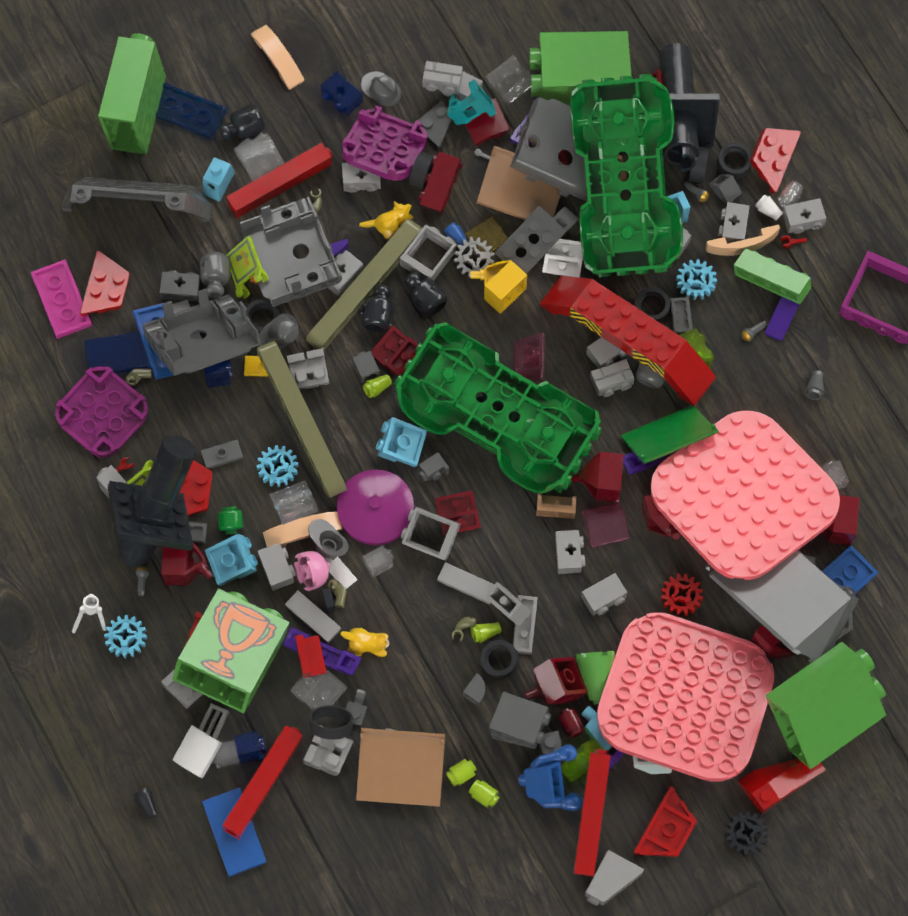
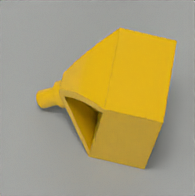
(502, 283)

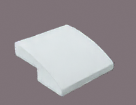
(564, 259)
(197, 751)

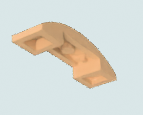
(278, 56)
(720, 246)
(298, 529)

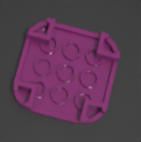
(384, 144)
(101, 412)

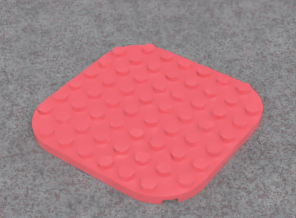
(745, 495)
(685, 697)

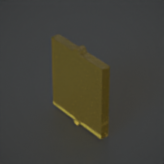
(488, 231)

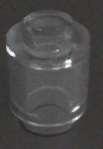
(790, 194)

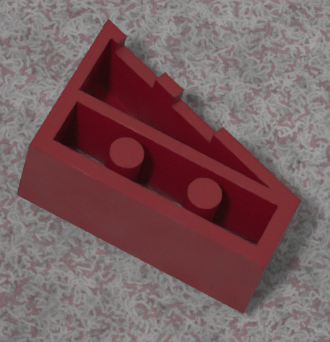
(440, 182)

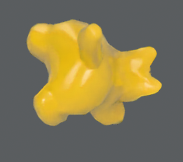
(390, 221)
(364, 641)

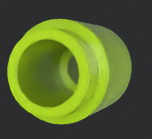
(461, 772)
(484, 793)

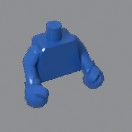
(545, 780)

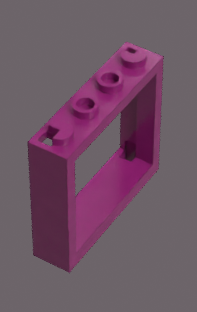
(889, 268)

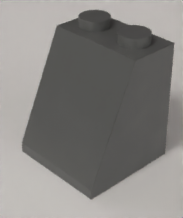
(519, 721)

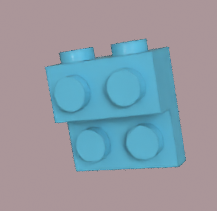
(401, 442)
(231, 559)

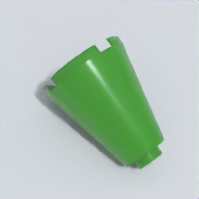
(595, 672)

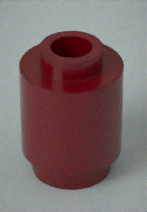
(571, 723)

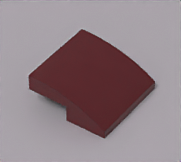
(485, 127)
(394, 351)
(458, 508)

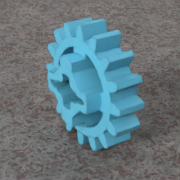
(696, 271)
(285, 469)
(117, 636)

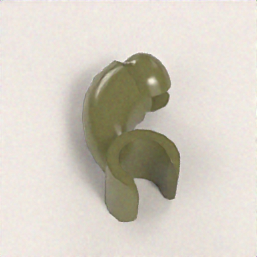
(317, 200)
(463, 623)

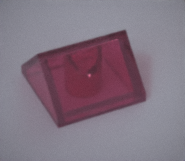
(529, 356)
(605, 524)

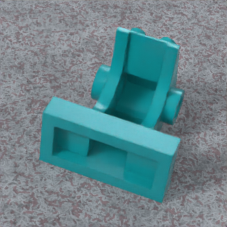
(477, 99)

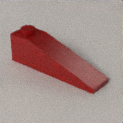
(776, 782)

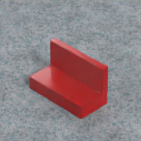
(310, 656)

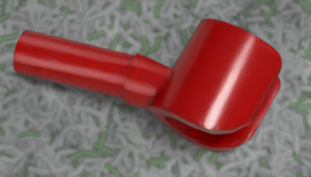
(791, 241)
(123, 465)

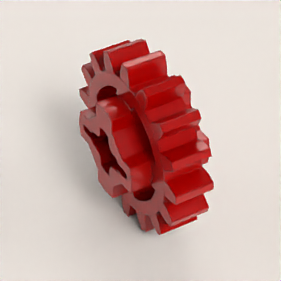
(688, 589)

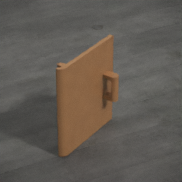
(510, 192)
(400, 767)

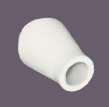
(768, 207)

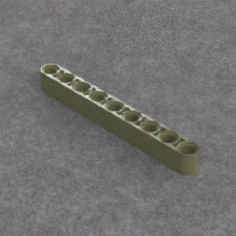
(363, 286)
(301, 419)

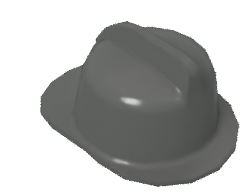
(381, 88)
(281, 330)
(327, 539)

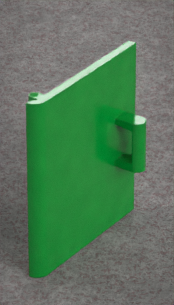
(669, 434)

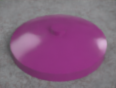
(375, 507)

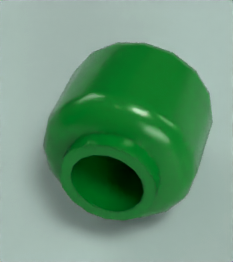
(230, 520)

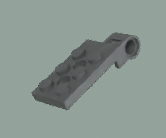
(545, 227)

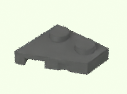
(436, 124)

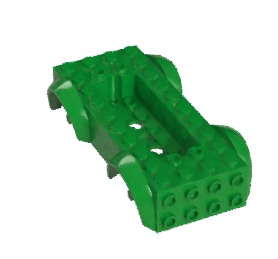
(637, 120)
(533, 452)

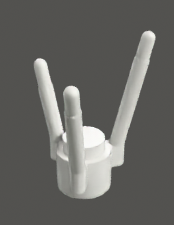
(90, 606)

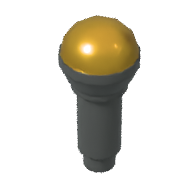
(701, 194)
(749, 333)
(142, 574)

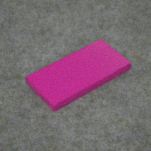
(60, 298)

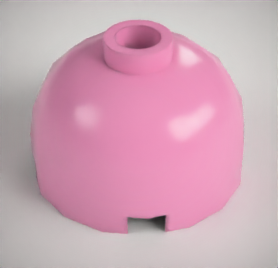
(311, 569)

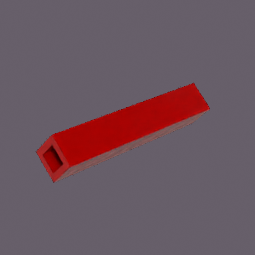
(279, 180)
(262, 782)
(592, 812)

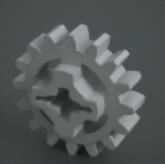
(472, 247)

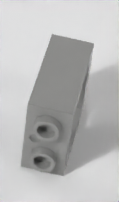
(434, 235)
(449, 539)

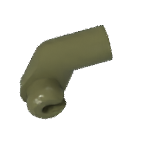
(137, 374)
(339, 591)

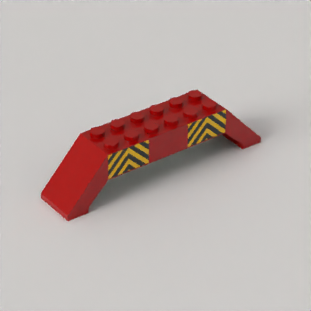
(632, 333)

